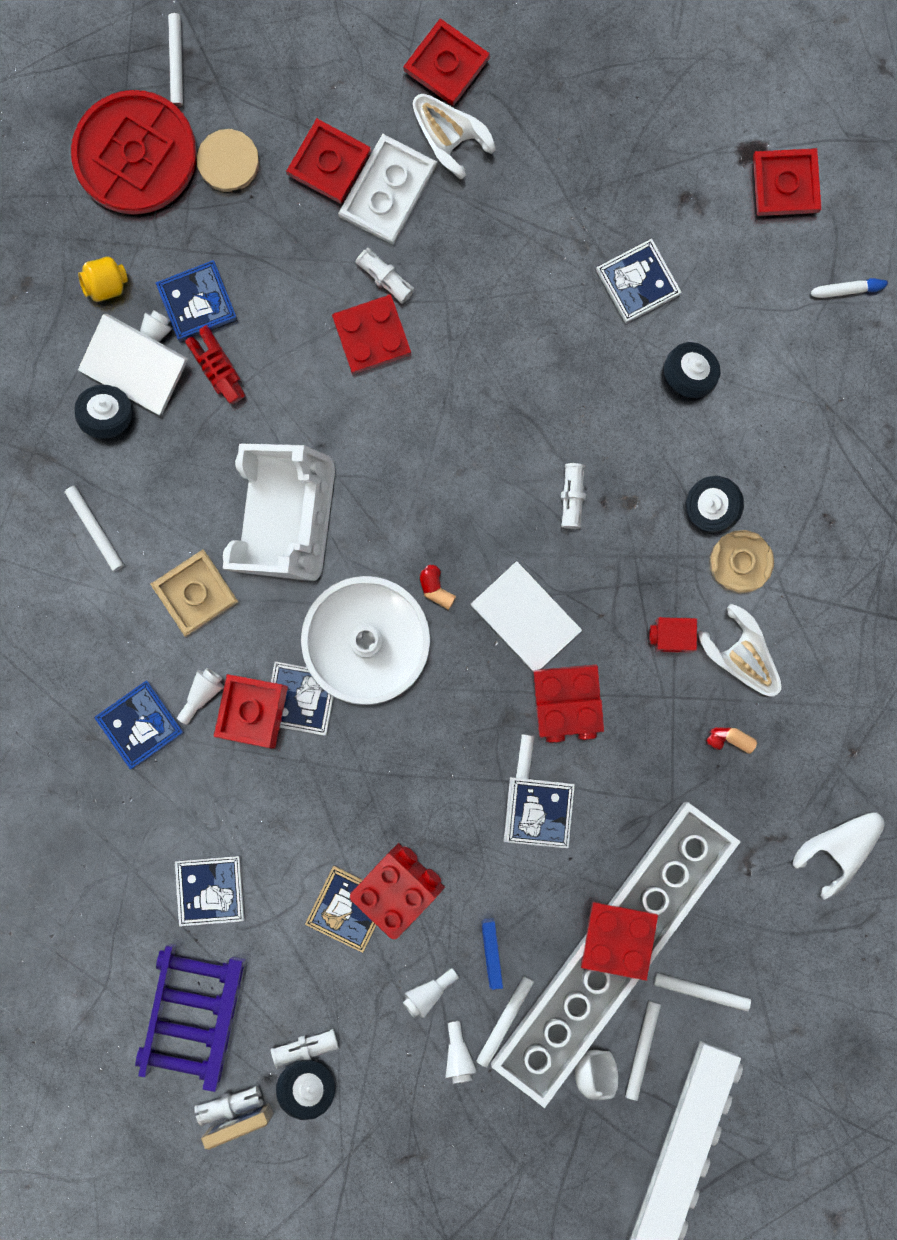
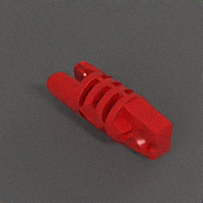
(216, 366)

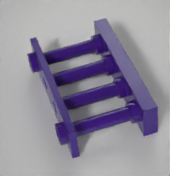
(215, 1038)

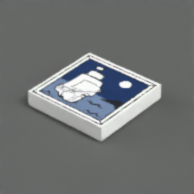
(638, 281)
(306, 703)
(539, 812)
(209, 891)

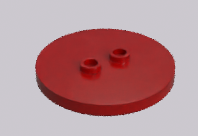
(133, 152)

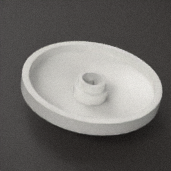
(365, 640)

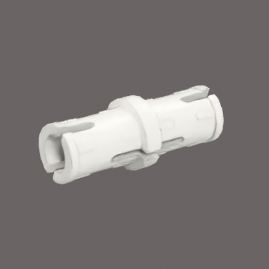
(385, 275)
(573, 496)
(304, 1049)
(228, 1106)

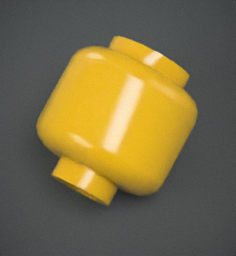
(102, 279)

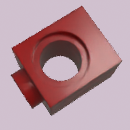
(674, 635)

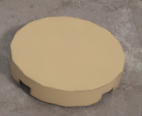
(227, 160)
(741, 561)

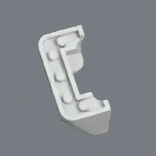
(283, 511)

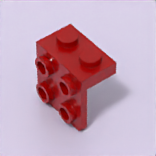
(397, 891)

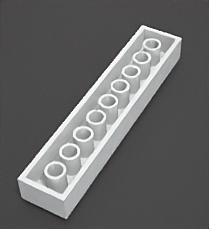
(584, 1000)

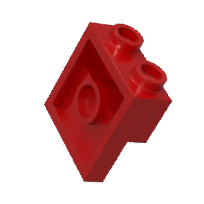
(568, 702)

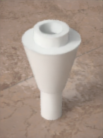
(155, 326)
(204, 688)
(423, 998)
(459, 1061)

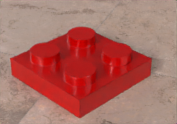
(446, 62)
(328, 161)
(787, 182)
(371, 334)
(250, 711)
(619, 941)

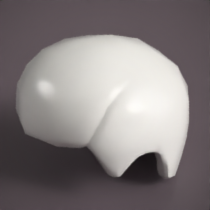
(597, 1075)

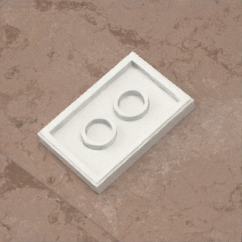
(387, 189)
(133, 363)
(526, 617)

